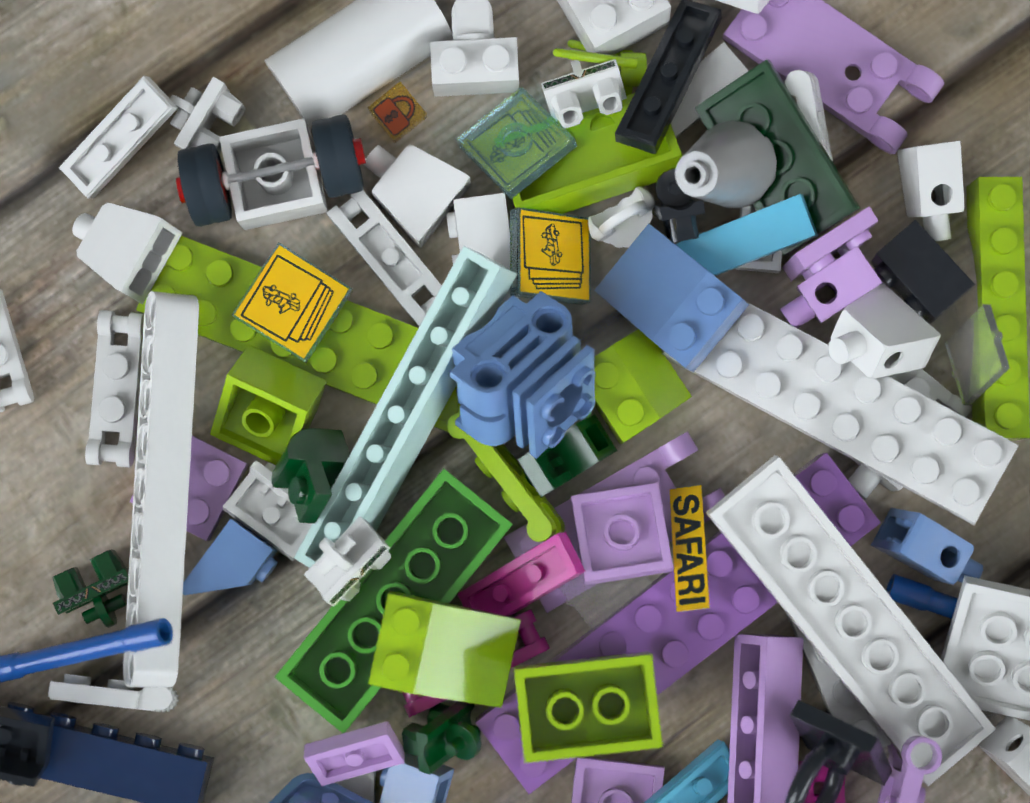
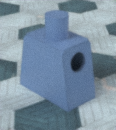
(926, 547)

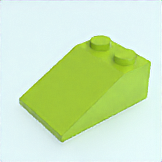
(444, 650)

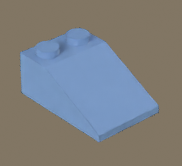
(671, 298)

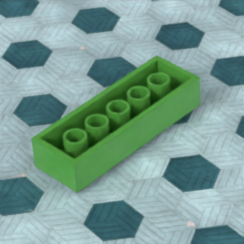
(431, 558)

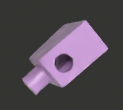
(847, 276)

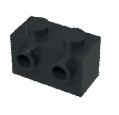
(921, 272)

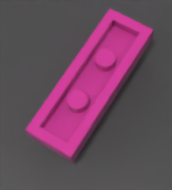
(525, 578)

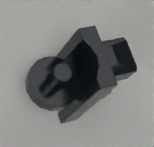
(676, 208)

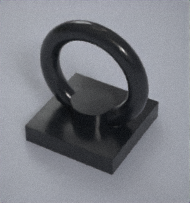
(839, 749)

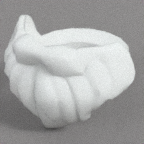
(623, 222)

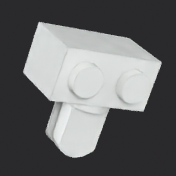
(474, 58)

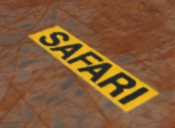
(689, 548)

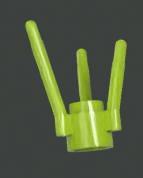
(630, 64)

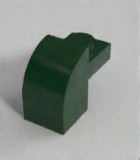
(578, 451)
(310, 470)

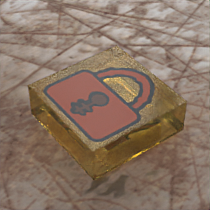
(397, 112)

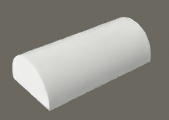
(356, 54)

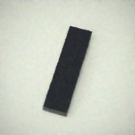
(668, 76)

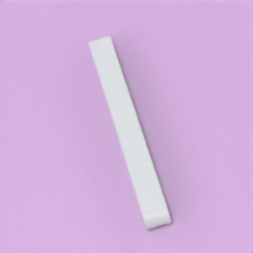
(161, 481)

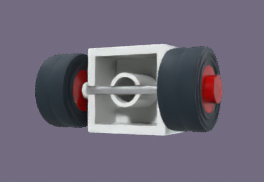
(271, 172)

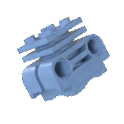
(523, 376)

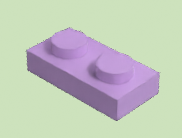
(354, 753)

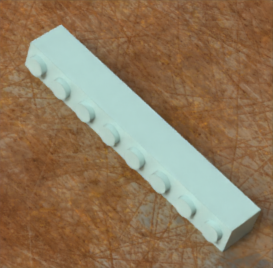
(410, 401)

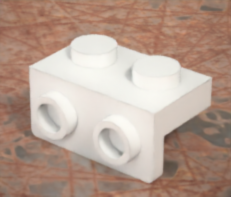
(267, 511)

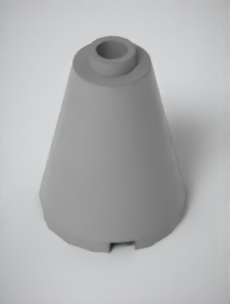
(728, 165)

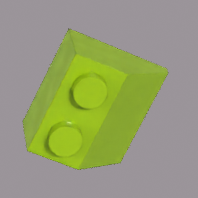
(635, 385)
(265, 404)

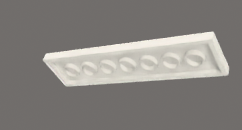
(859, 416)
(849, 616)

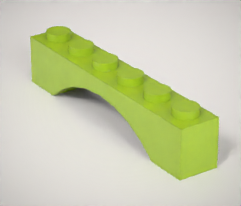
(998, 251)

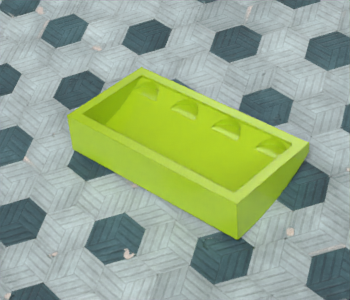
(597, 166)

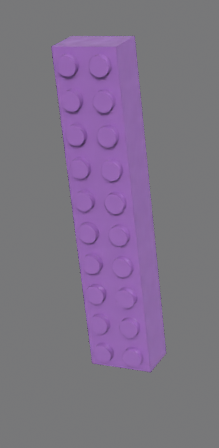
(684, 637)

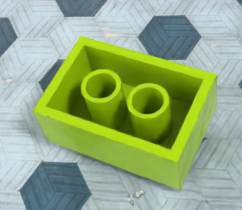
(588, 706)

